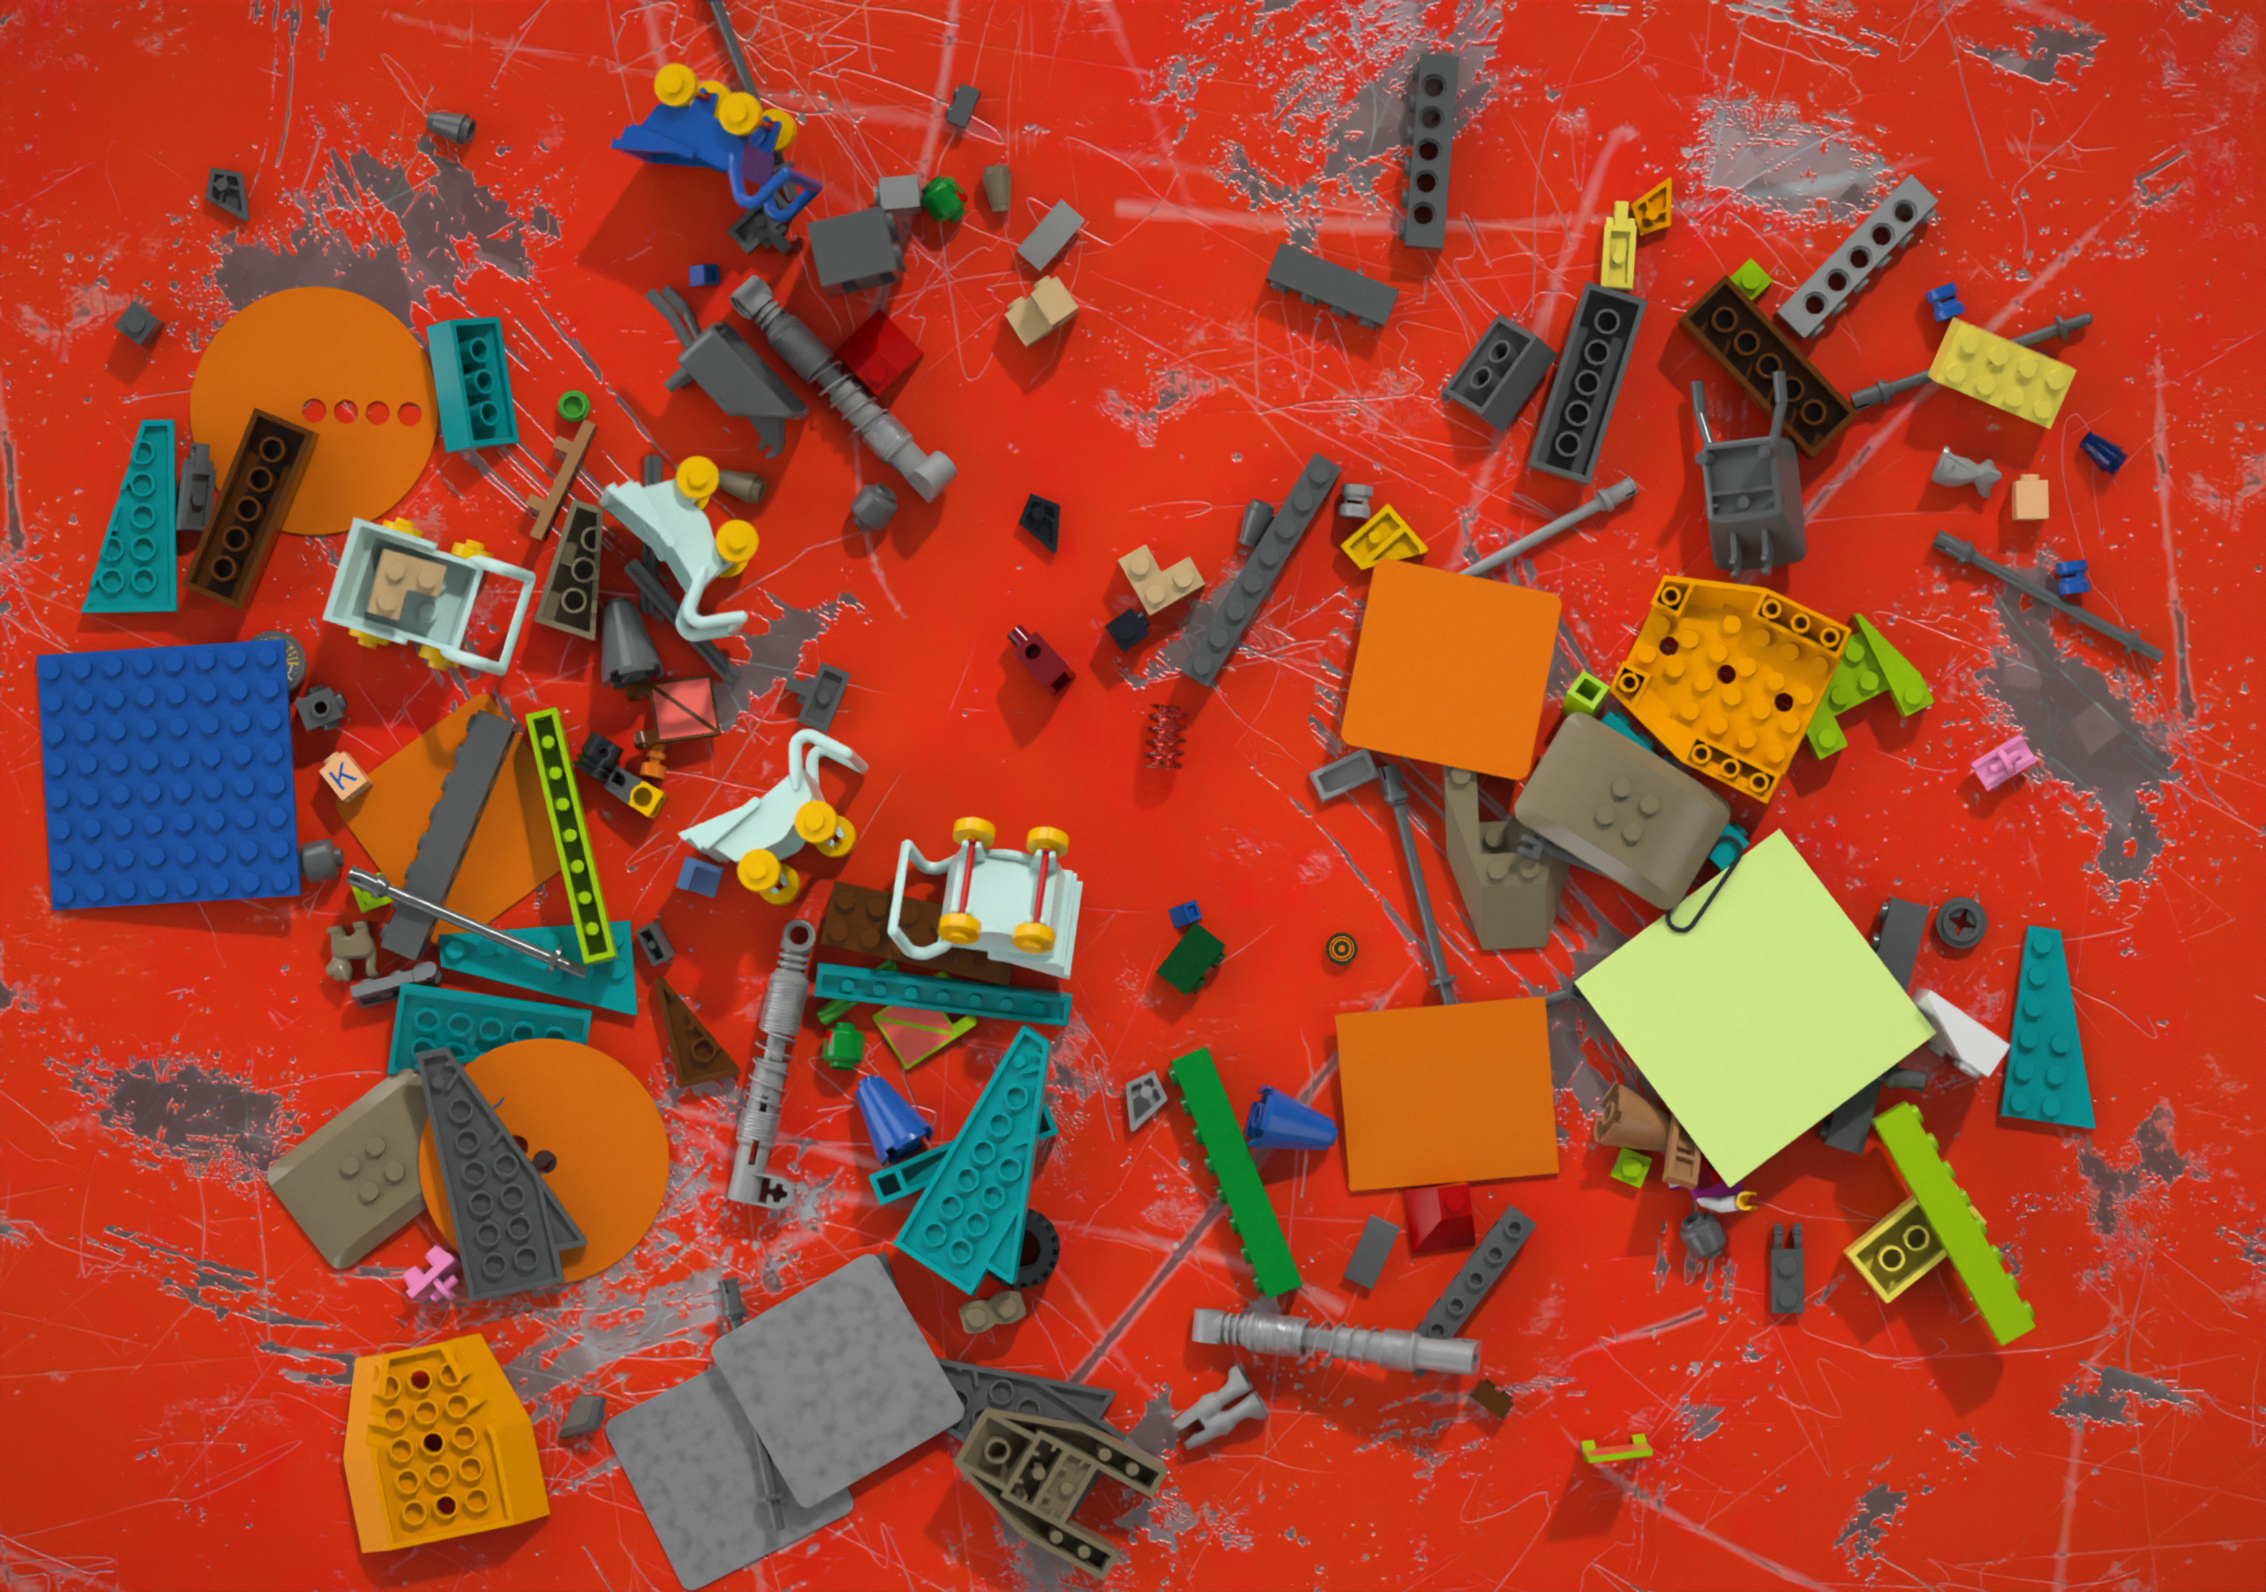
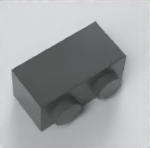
(963, 106)
(655, 942)

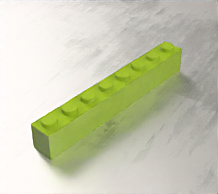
(572, 836)
(1953, 1223)

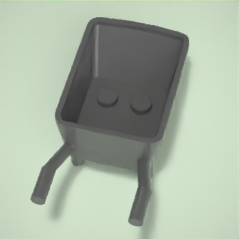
(729, 372)
(1752, 492)

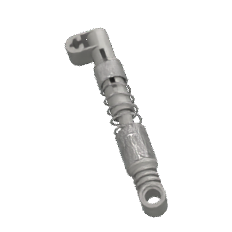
(811, 361)
(779, 1018)
(1293, 1337)

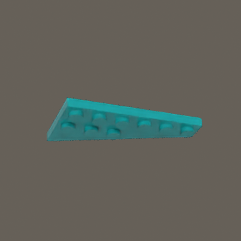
(140, 545)
(2045, 1057)

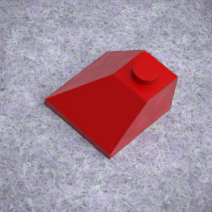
(879, 353)
(1439, 1216)

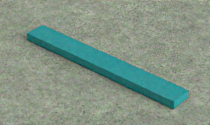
(943, 994)

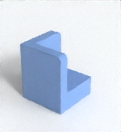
(699, 876)

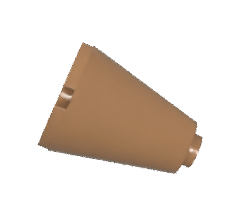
(1631, 1121)

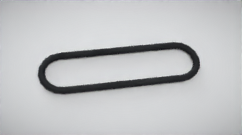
(1715, 891)

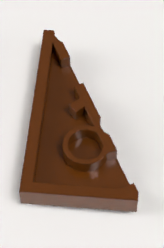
(693, 1048)

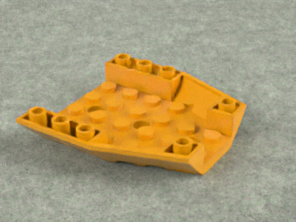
(1734, 726)
(485, 1458)

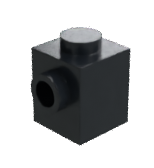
(1128, 629)

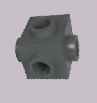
(310, 707)

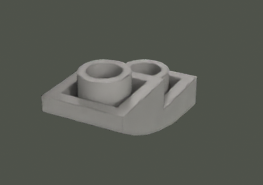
(1050, 234)

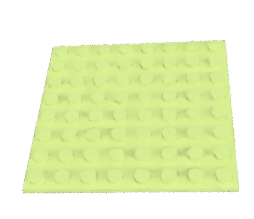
(1756, 1010)

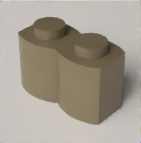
(983, 1312)

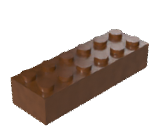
(1751, 349)
(250, 509)
(860, 921)

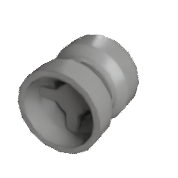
(1356, 493)

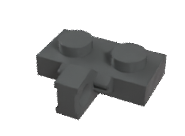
(757, 229)
(819, 695)

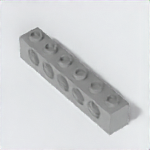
(1908, 194)

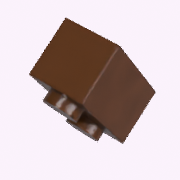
(1490, 1398)

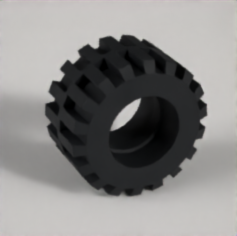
(1047, 1256)

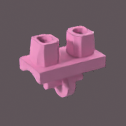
(2003, 762)
(437, 1280)

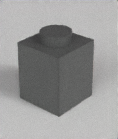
(139, 324)

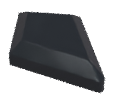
(1042, 520)

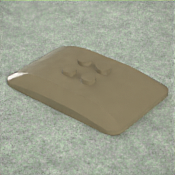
(1622, 810)
(358, 1171)

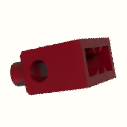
(1048, 667)

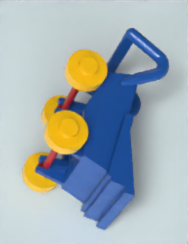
(719, 137)

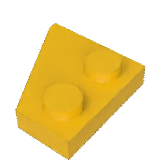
(1381, 538)

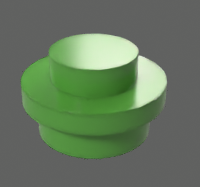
(574, 406)

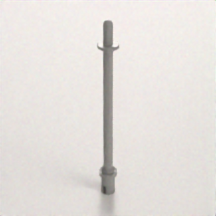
(1604, 501)

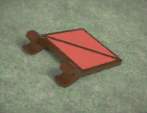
(680, 710)

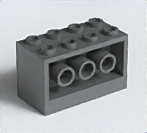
(856, 251)

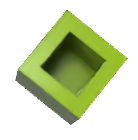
(1585, 695)

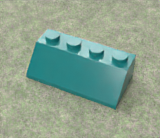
(472, 384)

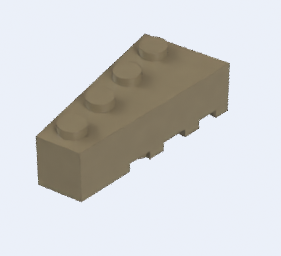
(573, 576)

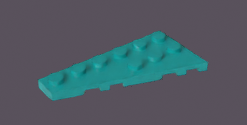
(604, 985)
(474, 1023)

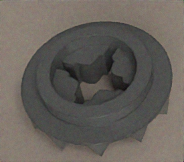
(1974, 914)

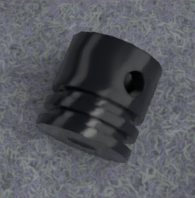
(595, 763)

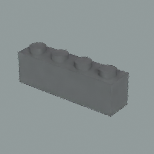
(1331, 285)

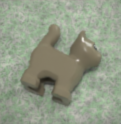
(345, 948)

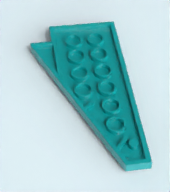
(980, 1193)

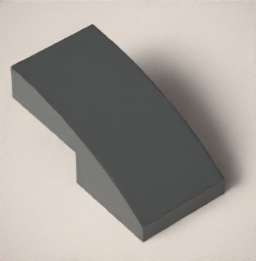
(1371, 1251)

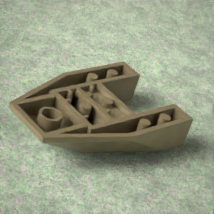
(1505, 893)
(1039, 1469)

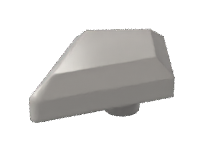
(1143, 1098)

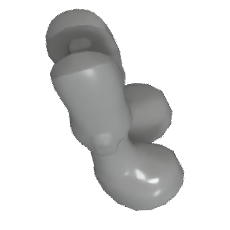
(1219, 1422)

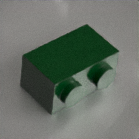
(1191, 959)

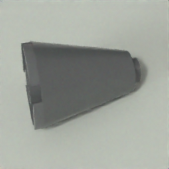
(626, 646)

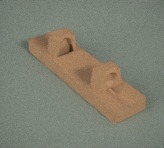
(575, 454)
(1680, 1167)

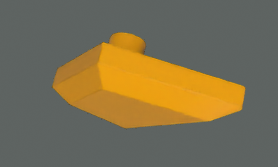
(1654, 208)

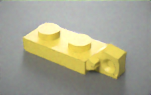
(1618, 249)

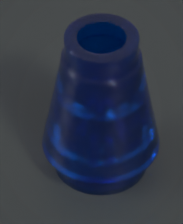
(2103, 452)

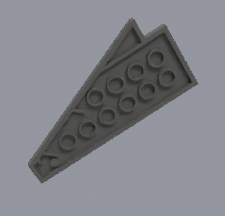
(498, 1201)
(1027, 1394)

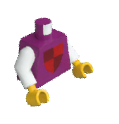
(1714, 1192)

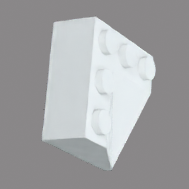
(1959, 1036)

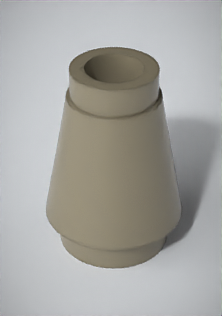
(997, 184)
(743, 485)

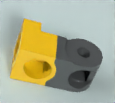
(636, 792)

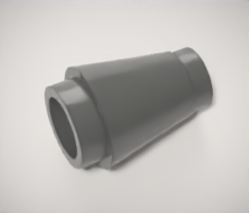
(452, 126)
(1255, 522)

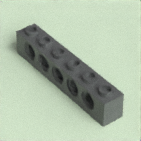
(1445, 72)
(1475, 1276)

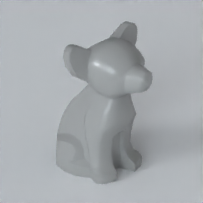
(1958, 471)

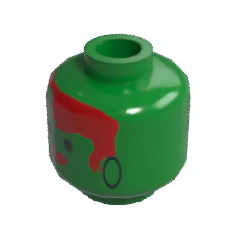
(944, 199)
(843, 1047)

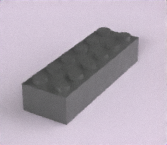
(1586, 383)

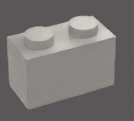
(898, 195)

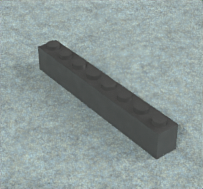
(1261, 569)
(450, 832)
(1897, 949)

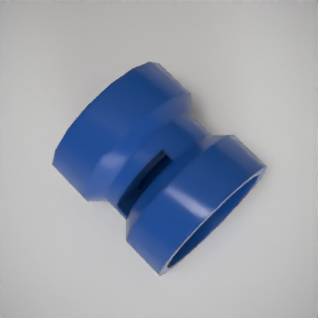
(1948, 309)
(2073, 584)

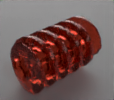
(1166, 737)

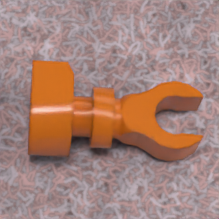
(653, 768)

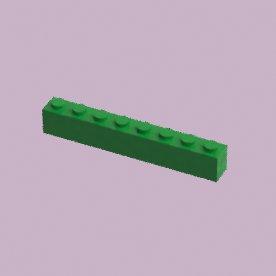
(1236, 1173)

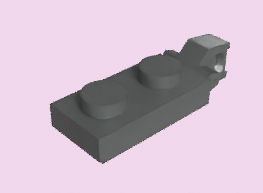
(196, 489)

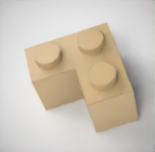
(1042, 312)
(398, 573)
(1159, 588)

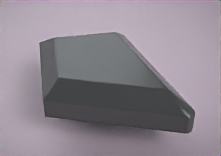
(228, 191)
(584, 1416)

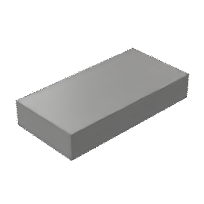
(1344, 774)

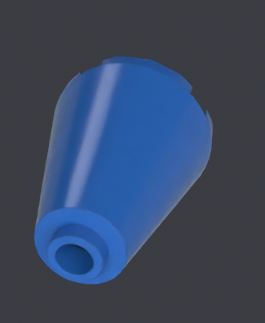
(890, 1120)
(1287, 1123)

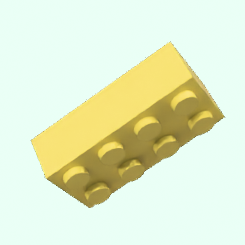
(2001, 373)
(1898, 1249)

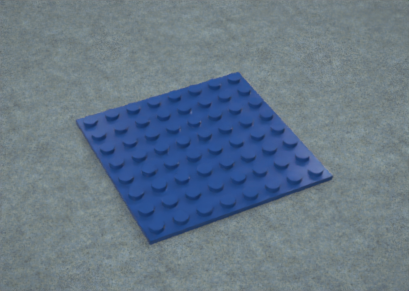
(169, 774)

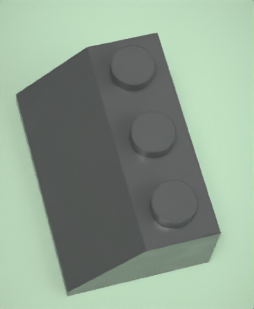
(1500, 373)

